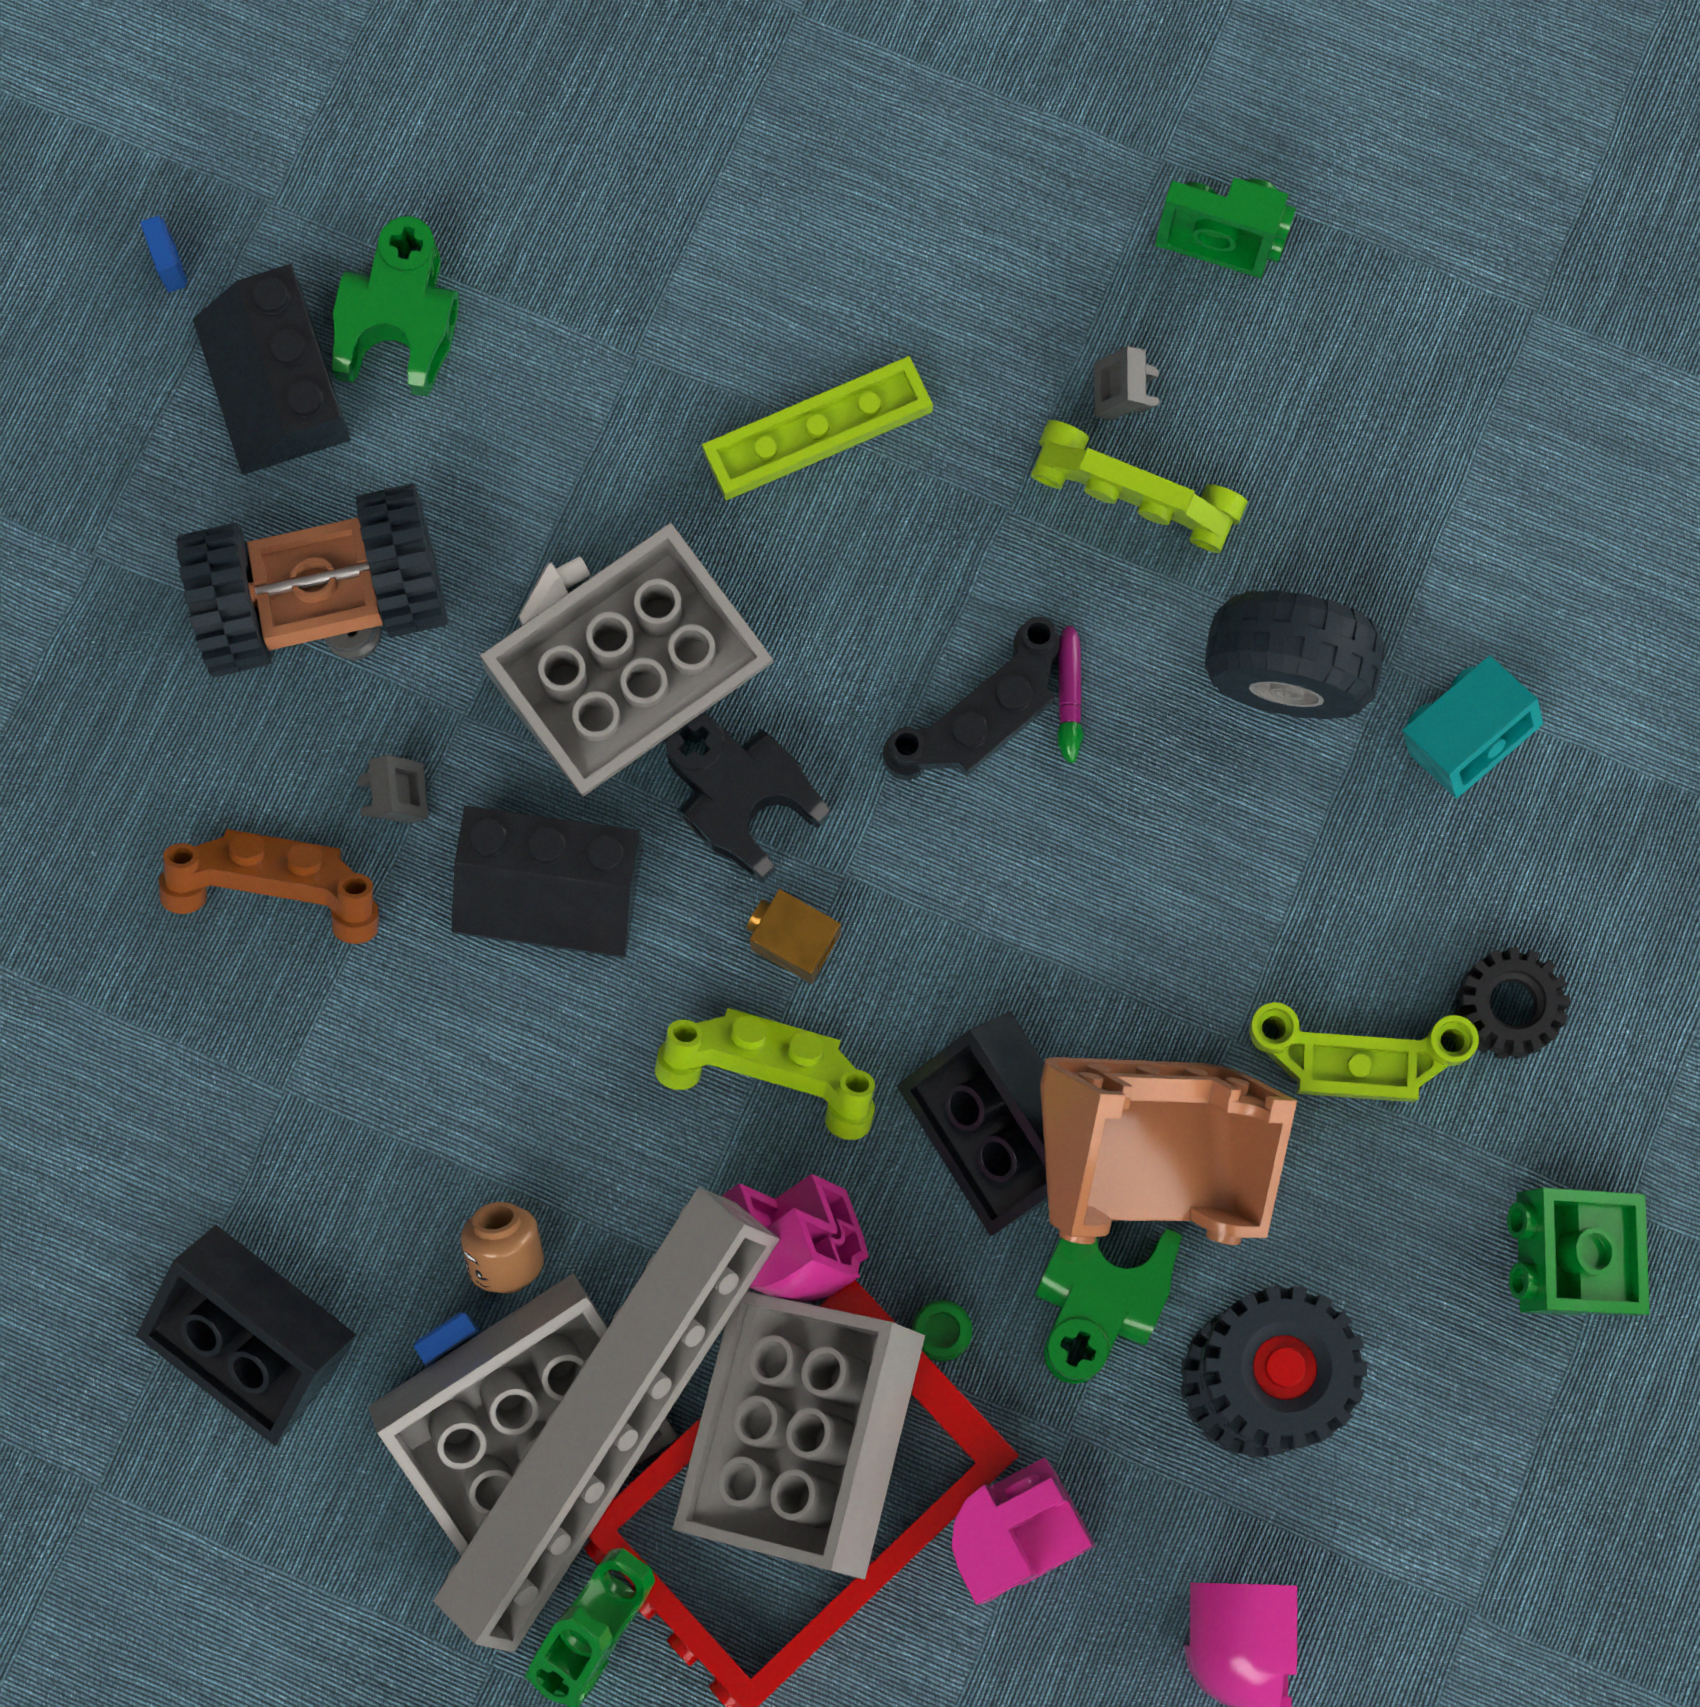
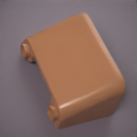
(1161, 1146)

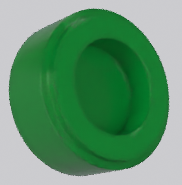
(945, 1330)

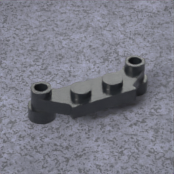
(987, 715)

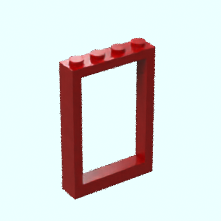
(690, 1637)

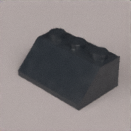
(270, 371)
(545, 881)
(986, 1118)
(244, 1333)

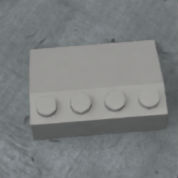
(625, 660)
(485, 1404)
(800, 1433)

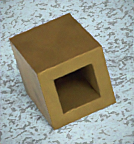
(793, 935)

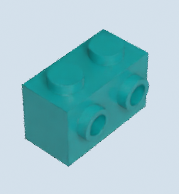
(1472, 726)

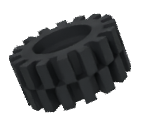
(1537, 979)

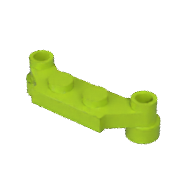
(1158, 499)
(774, 1055)
(1360, 1064)

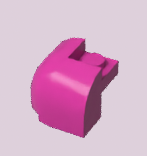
(817, 1241)
(1017, 1532)
(1243, 1642)

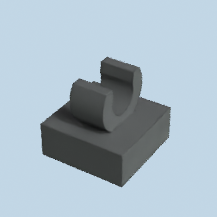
(1122, 382)
(396, 789)

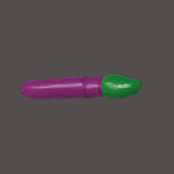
(1070, 731)

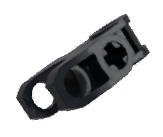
(736, 784)

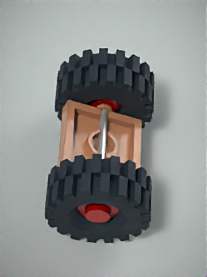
(311, 582)
(1273, 1373)

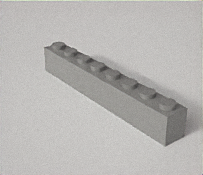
(605, 1421)

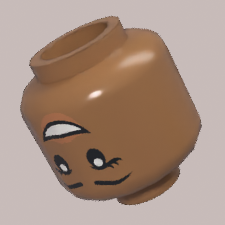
(502, 1248)

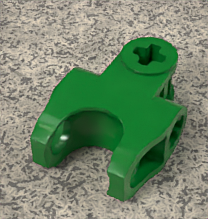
(396, 305)
(1102, 1302)
(589, 1630)

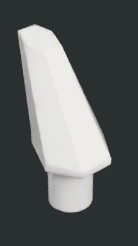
(552, 586)

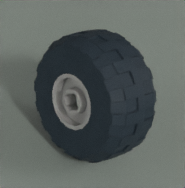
(1294, 654)

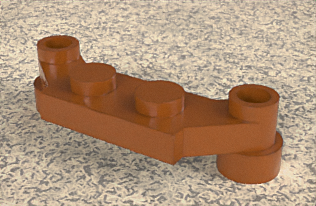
(273, 869)

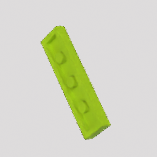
(817, 428)

